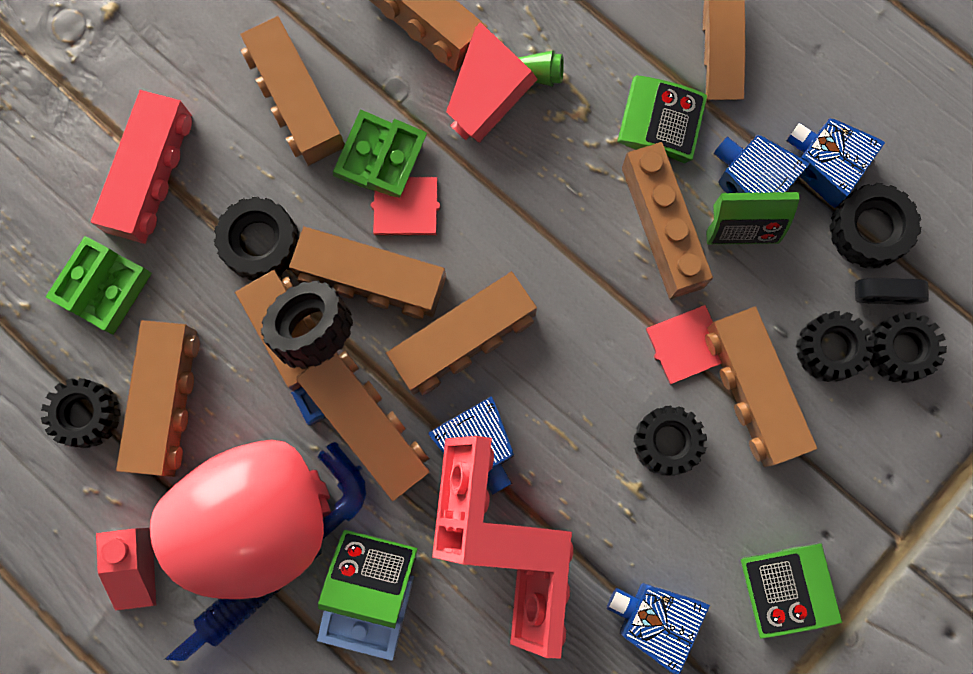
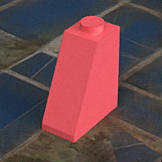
(487, 85)

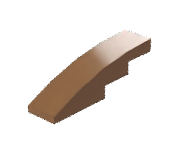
(724, 49)

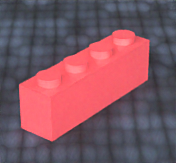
(142, 167)

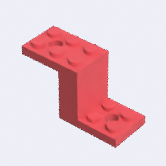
(536, 553)

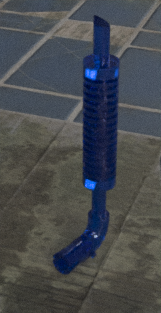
(228, 614)

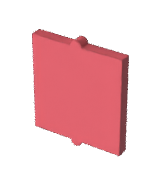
(411, 213)
(682, 344)

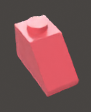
(127, 567)

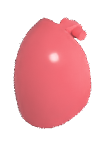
(241, 522)

